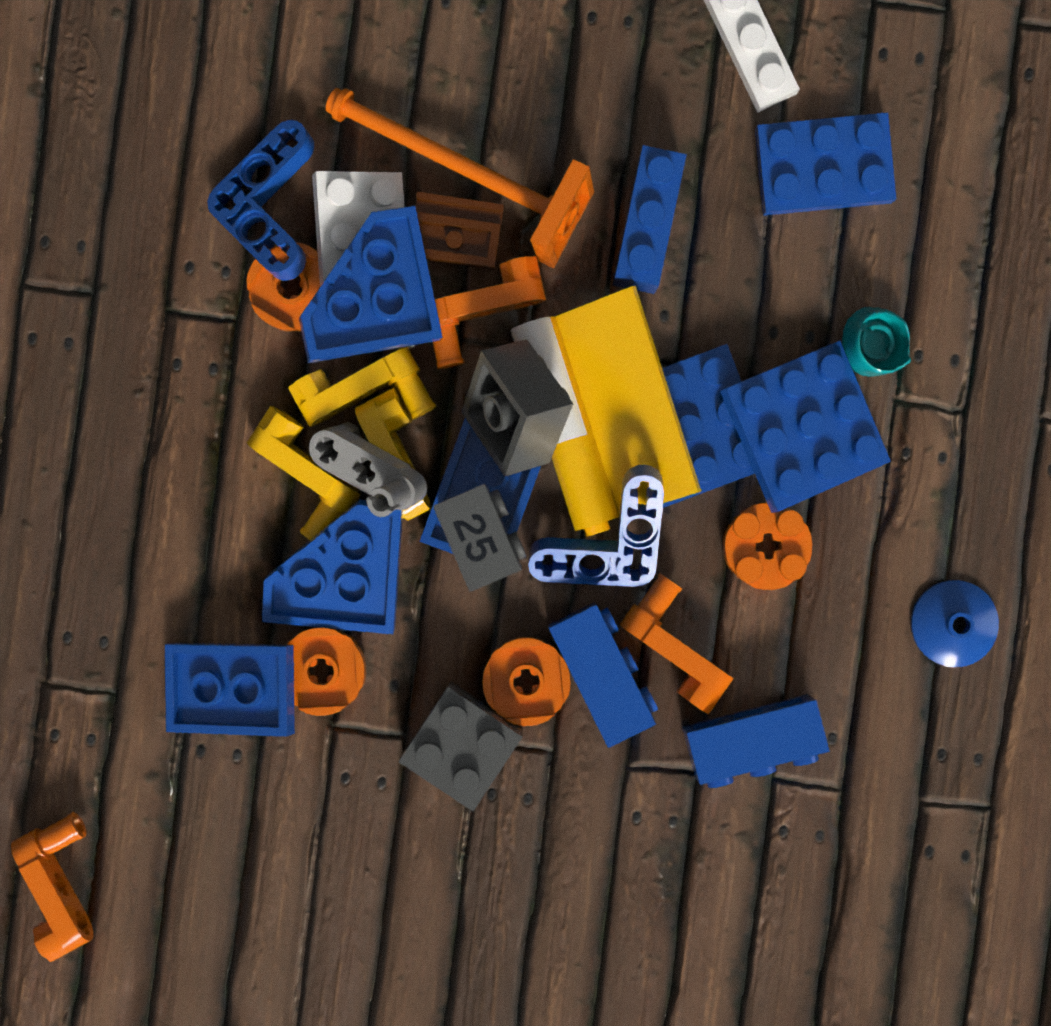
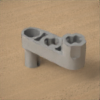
(392, 486)

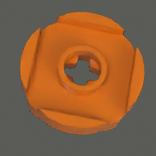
(268, 295)
(787, 562)
(341, 687)
(546, 696)

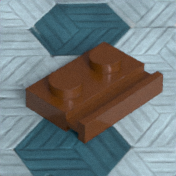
(459, 230)

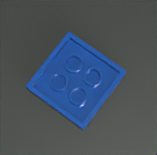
(705, 418)
(805, 426)

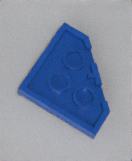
(375, 293)
(341, 576)

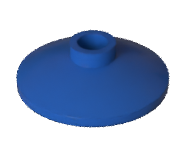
(934, 619)

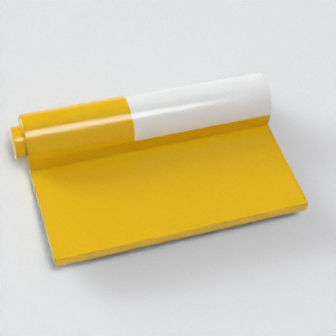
(618, 409)

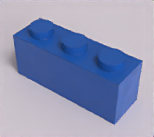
(649, 219)
(604, 673)
(756, 741)

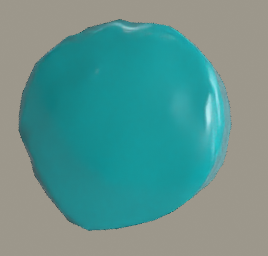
(876, 341)

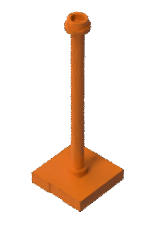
(558, 212)

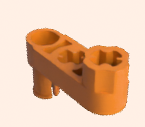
(519, 289)
(705, 680)
(66, 920)

